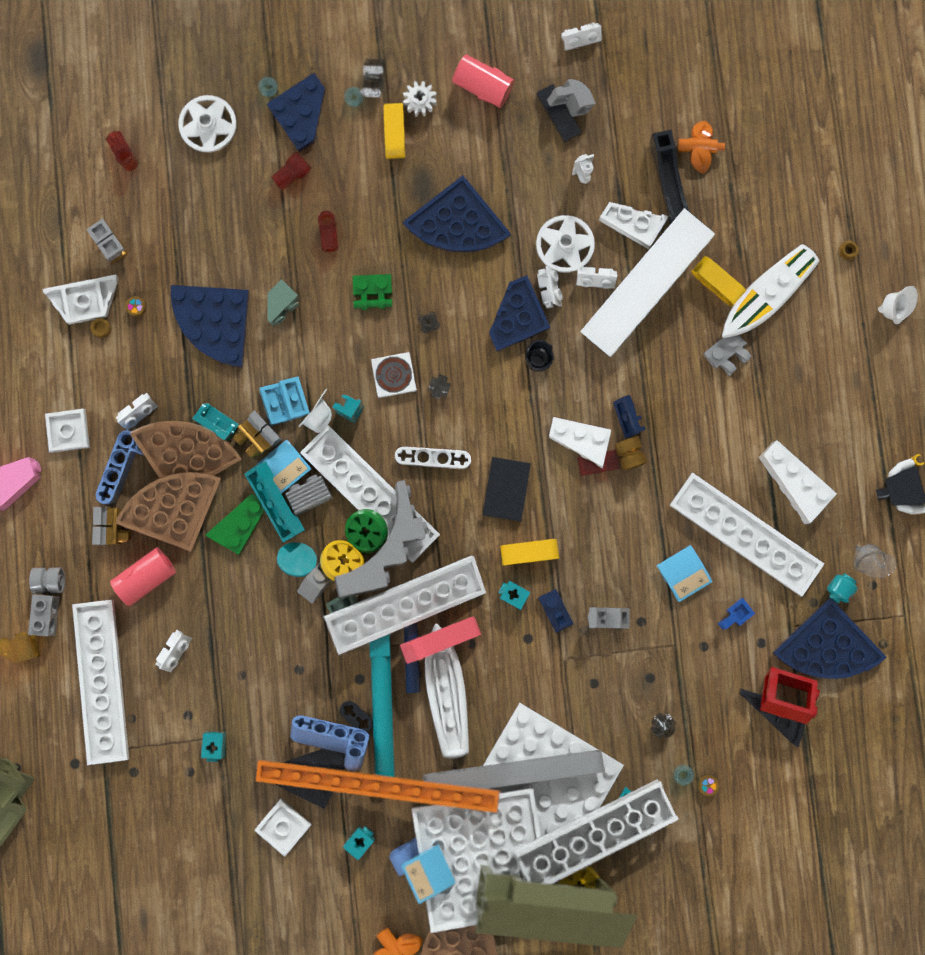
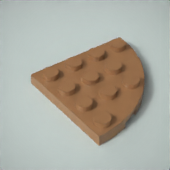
(184, 448)
(171, 508)
(459, 942)

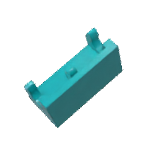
(351, 408)
(216, 421)

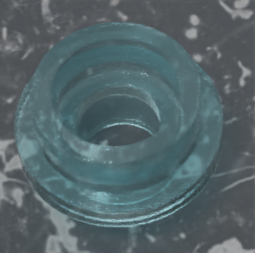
(265, 82)
(349, 93)
(683, 781)

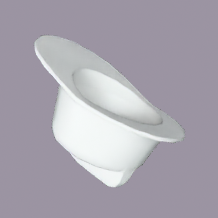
(899, 304)
(319, 417)

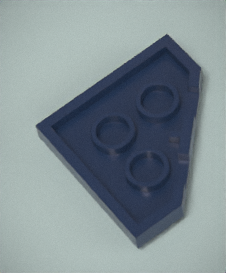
(300, 111)
(518, 315)

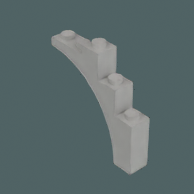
(405, 530)

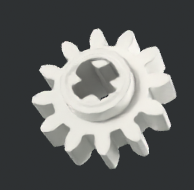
(412, 102)

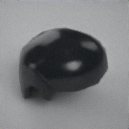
(539, 356)

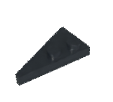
(788, 728)

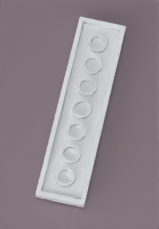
(359, 483)
(746, 534)
(405, 604)
(100, 682)

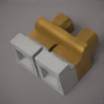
(107, 241)
(258, 433)
(108, 535)

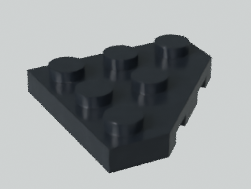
(321, 758)

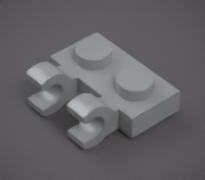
(723, 350)

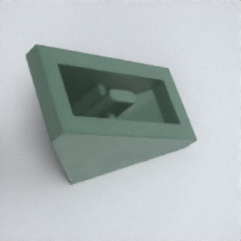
(338, 604)

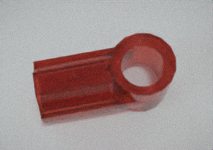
(122, 150)
(295, 168)
(328, 233)

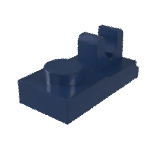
(627, 416)
(555, 611)

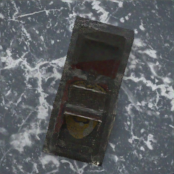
(373, 78)

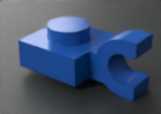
(738, 613)

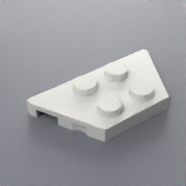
(83, 299)

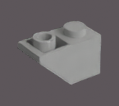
(314, 584)

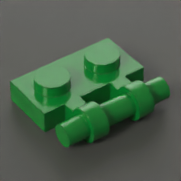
(370, 286)

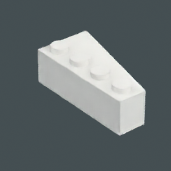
(801, 486)

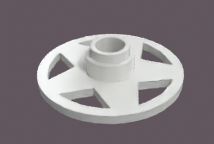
(207, 123)
(565, 243)

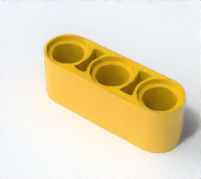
(394, 131)
(718, 281)
(529, 552)

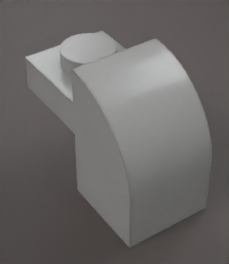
(574, 95)
(608, 617)

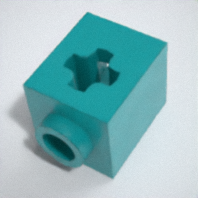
(516, 602)
(219, 740)
(355, 849)

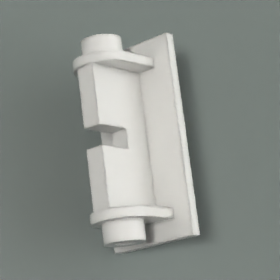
(587, 35)
(583, 167)
(588, 278)
(553, 295)
(130, 417)
(169, 659)

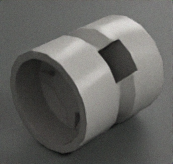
(43, 580)

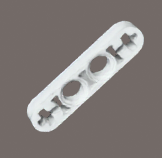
(433, 454)

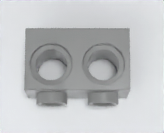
(43, 615)

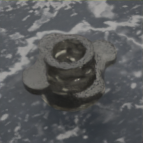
(426, 328)

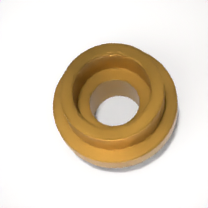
(850, 245)

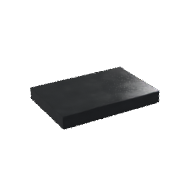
(506, 489)

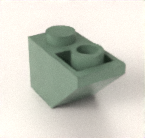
(281, 301)

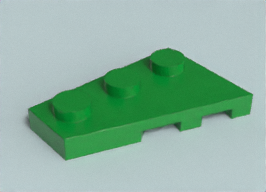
(238, 525)

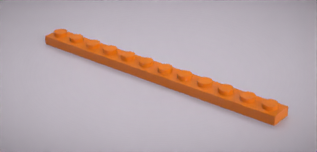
(378, 786)

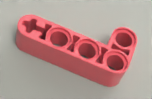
(440, 640)

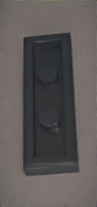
(559, 116)

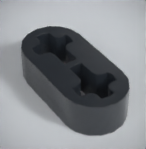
(359, 712)

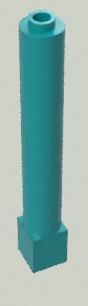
(382, 706)

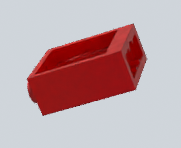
(784, 709)

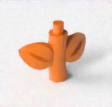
(700, 146)
(405, 945)

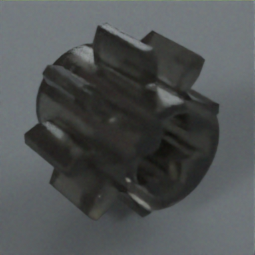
(439, 386)
(663, 725)

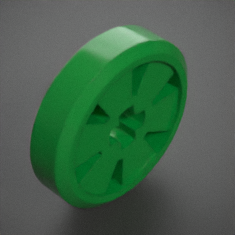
(371, 520)

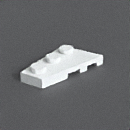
(634, 224)
(584, 439)

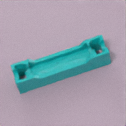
(271, 499)

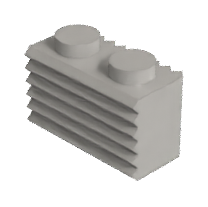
(308, 495)

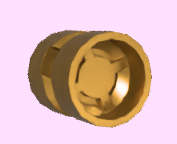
(630, 452)

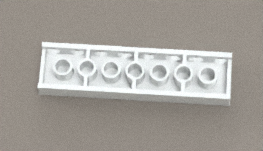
(647, 282)
(595, 835)

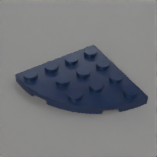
(457, 220)
(213, 320)
(829, 646)

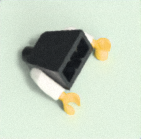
(905, 487)

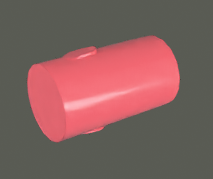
(483, 81)
(143, 576)

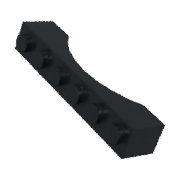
(666, 165)

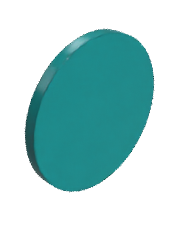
(296, 559)

